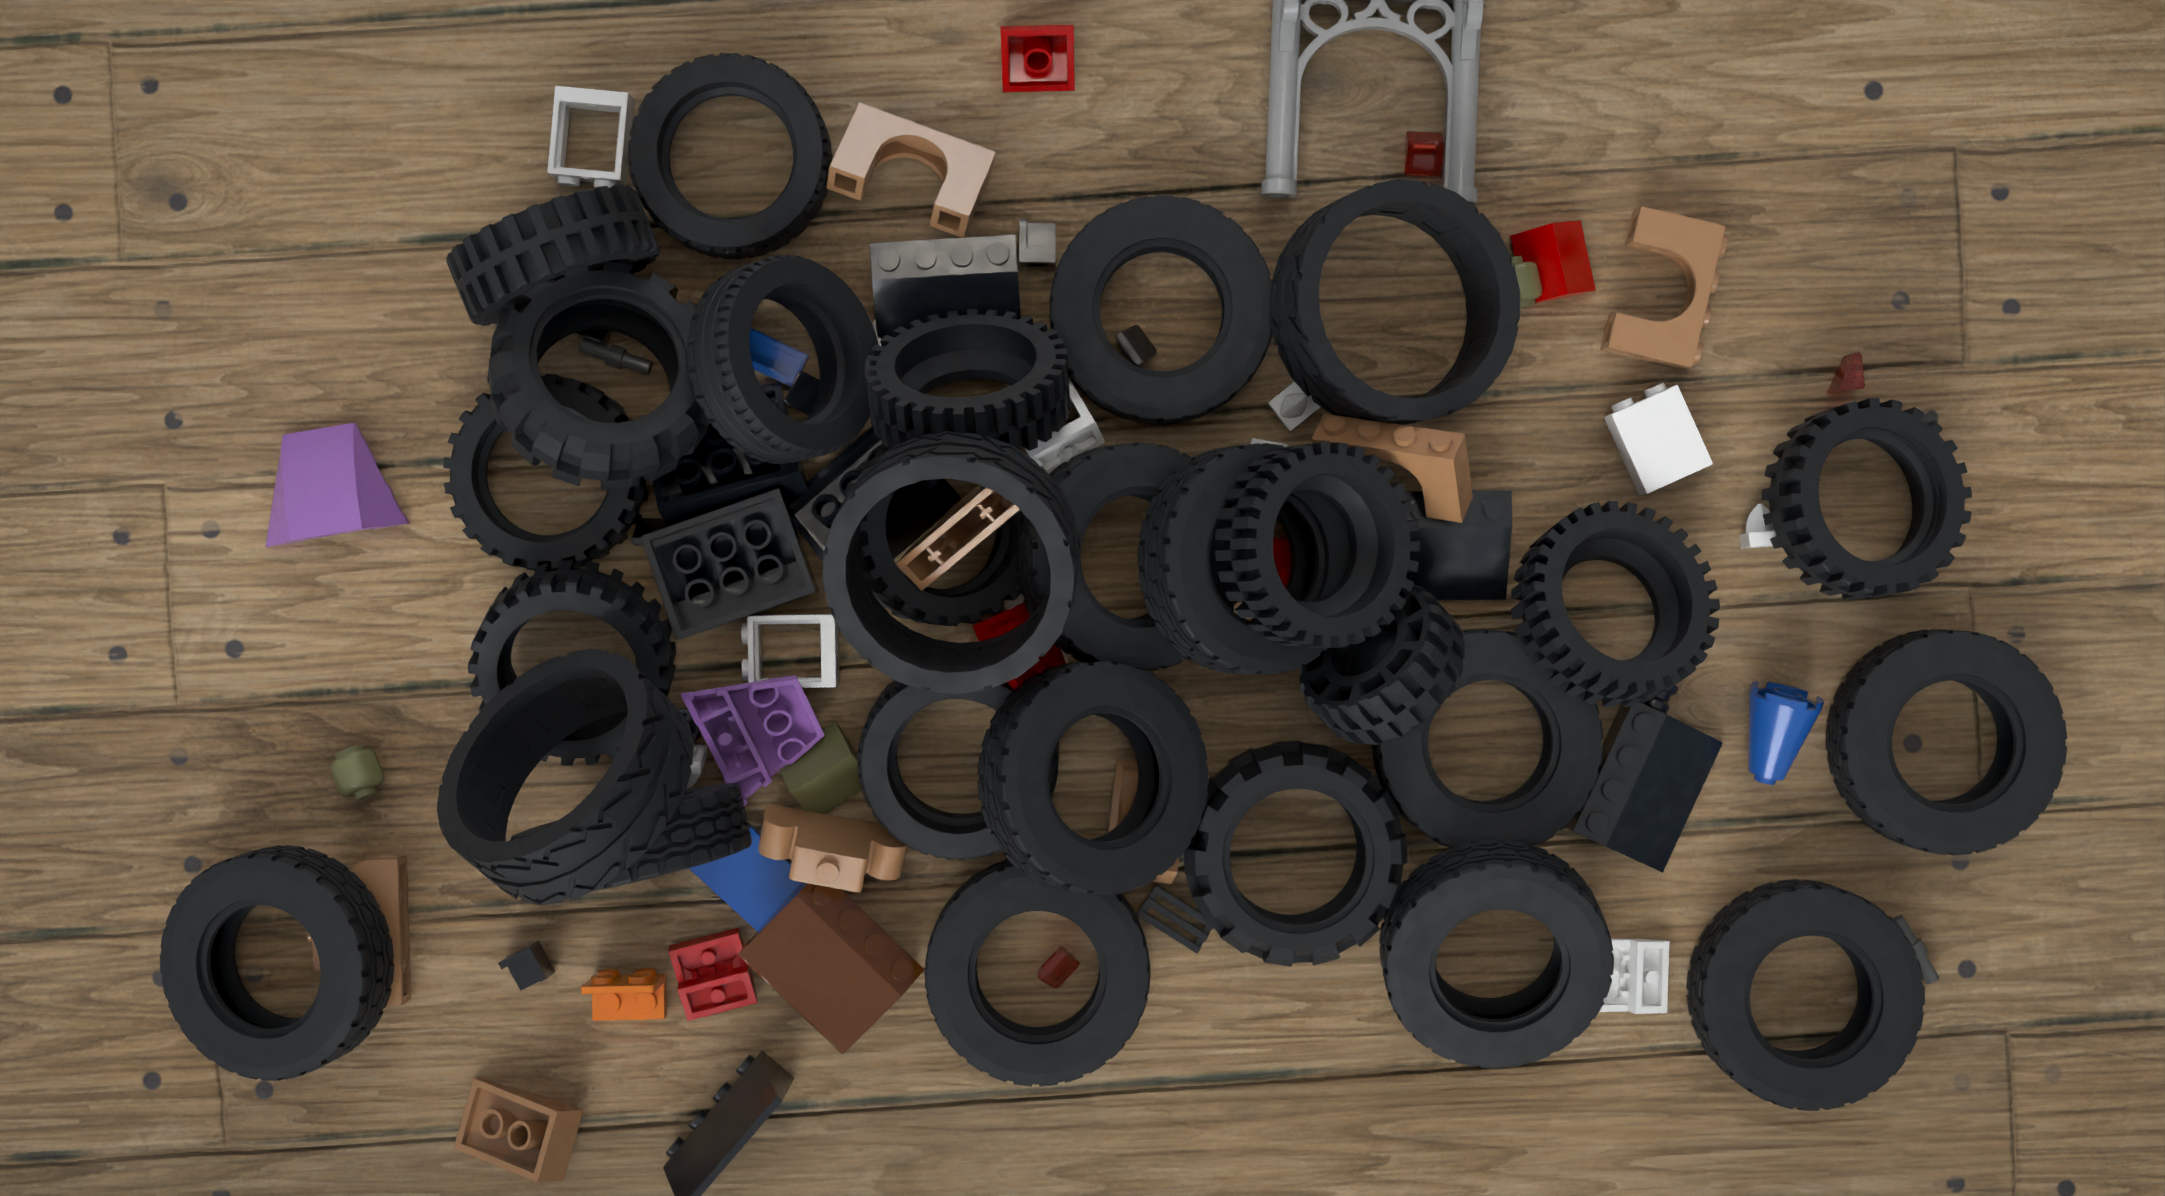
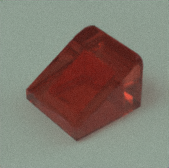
(1423, 153)
(1848, 375)
(1058, 968)

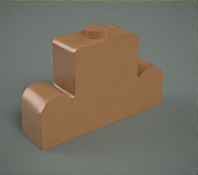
(956, 535)
(830, 848)
(389, 885)

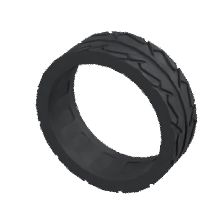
(1485, 276)
(916, 657)
(611, 823)

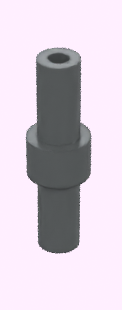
(616, 356)
(1928, 971)

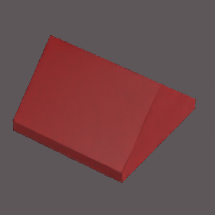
(1037, 58)
(1559, 256)

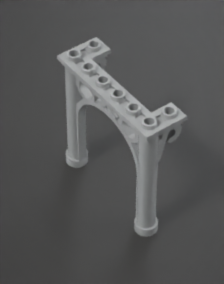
(1459, 74)

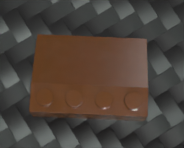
(830, 962)

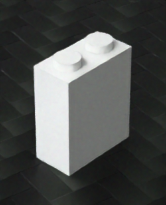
(1657, 438)

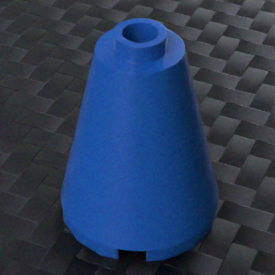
(1778, 728)

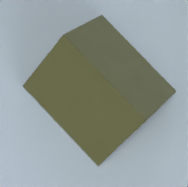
(824, 773)

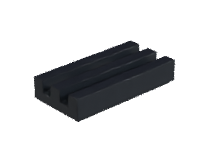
(1202, 935)

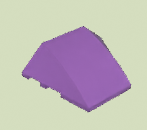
(328, 487)
(755, 728)

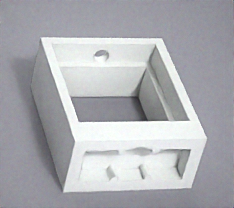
(589, 100)
(1077, 435)
(829, 647)

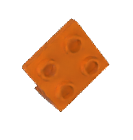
(628, 995)

